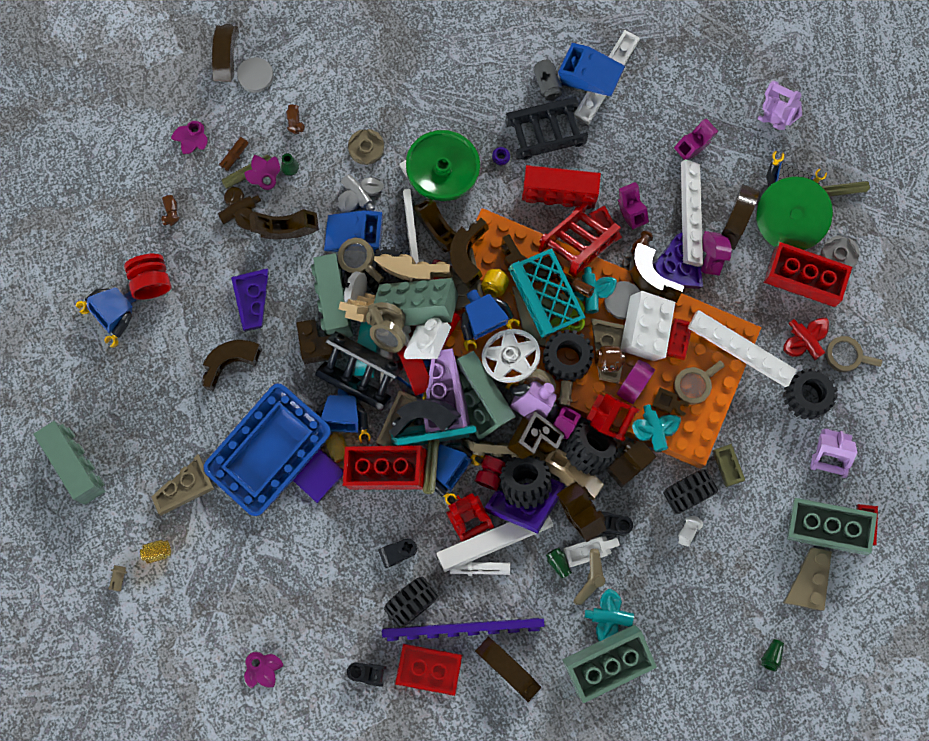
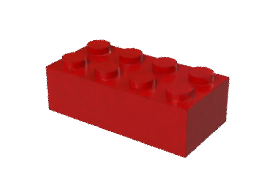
(560, 186)
(808, 274)
(384, 467)

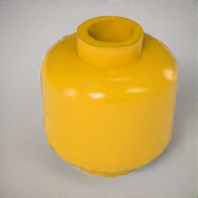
(495, 282)

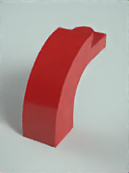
(415, 372)

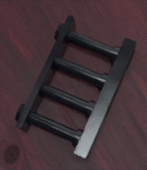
(549, 111)
(347, 382)

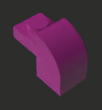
(696, 141)
(631, 207)
(717, 249)
(635, 381)
(566, 420)

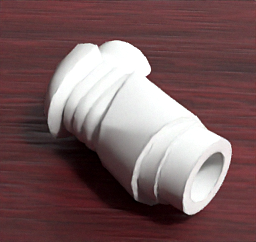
(688, 531)

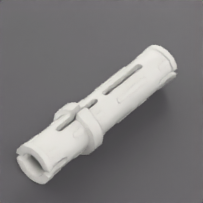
(489, 568)

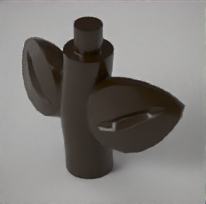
(238, 207)

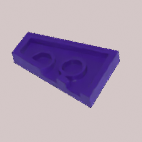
(250, 296)

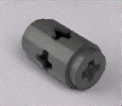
(548, 79)

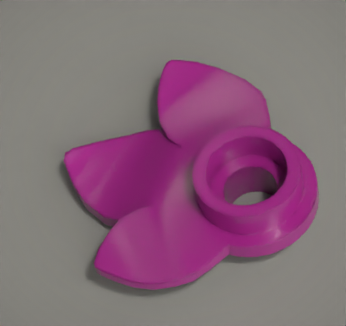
(189, 139)
(263, 169)
(264, 671)

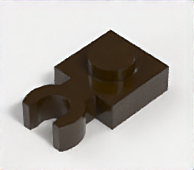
(667, 401)

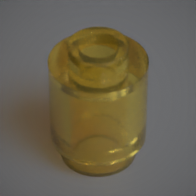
(336, 447)
(155, 551)

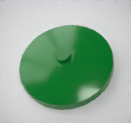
(442, 165)
(794, 213)

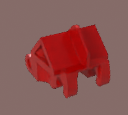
(605, 412)
(465, 510)

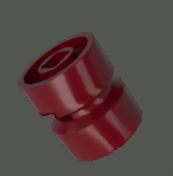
(491, 472)

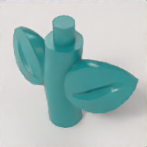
(603, 289)
(656, 428)
(609, 615)

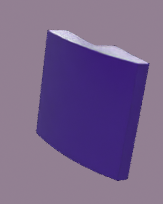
(319, 476)

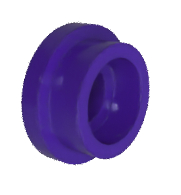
(501, 151)

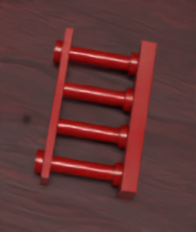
(587, 253)

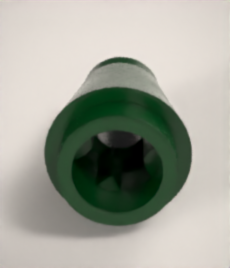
(289, 165)
(558, 561)
(773, 656)

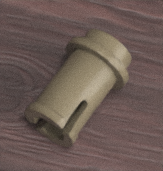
(565, 393)
(117, 578)

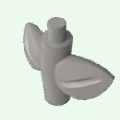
(358, 193)

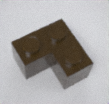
(313, 347)
(535, 433)
(632, 462)
(581, 511)

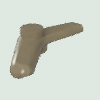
(595, 578)

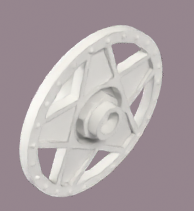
(511, 355)

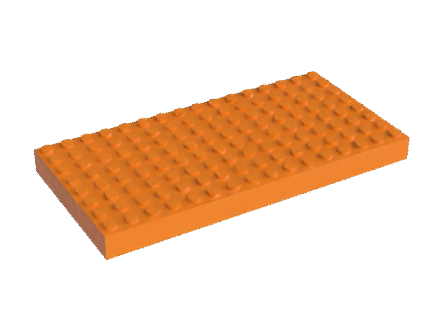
(701, 423)

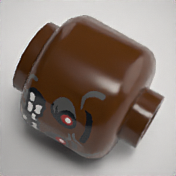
(609, 358)

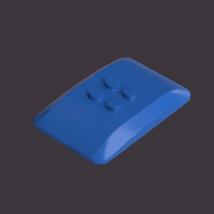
(267, 449)

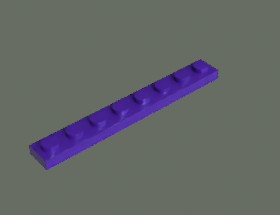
(471, 628)

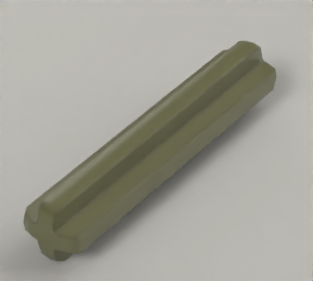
(239, 176)
(848, 188)
(431, 466)

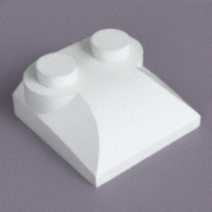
(427, 340)

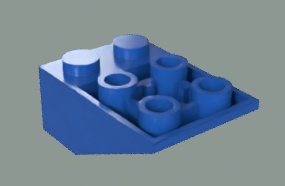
(590, 70)
(357, 224)

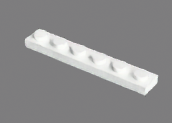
(691, 213)
(742, 348)

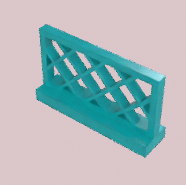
(531, 299)
(418, 436)

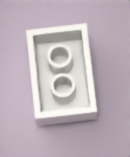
(647, 326)

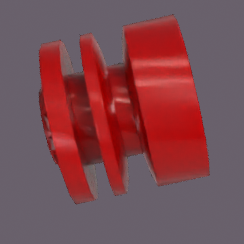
(147, 276)

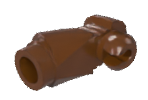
(294, 123)
(171, 211)
(645, 239)

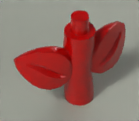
(807, 338)

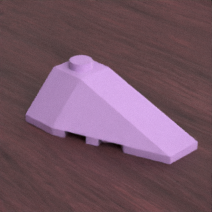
(447, 387)

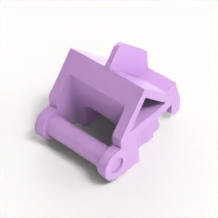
(778, 111)
(834, 445)

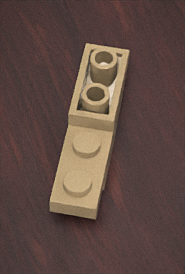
(407, 269)
(357, 308)
(568, 474)

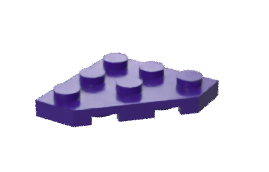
(672, 268)
(527, 518)

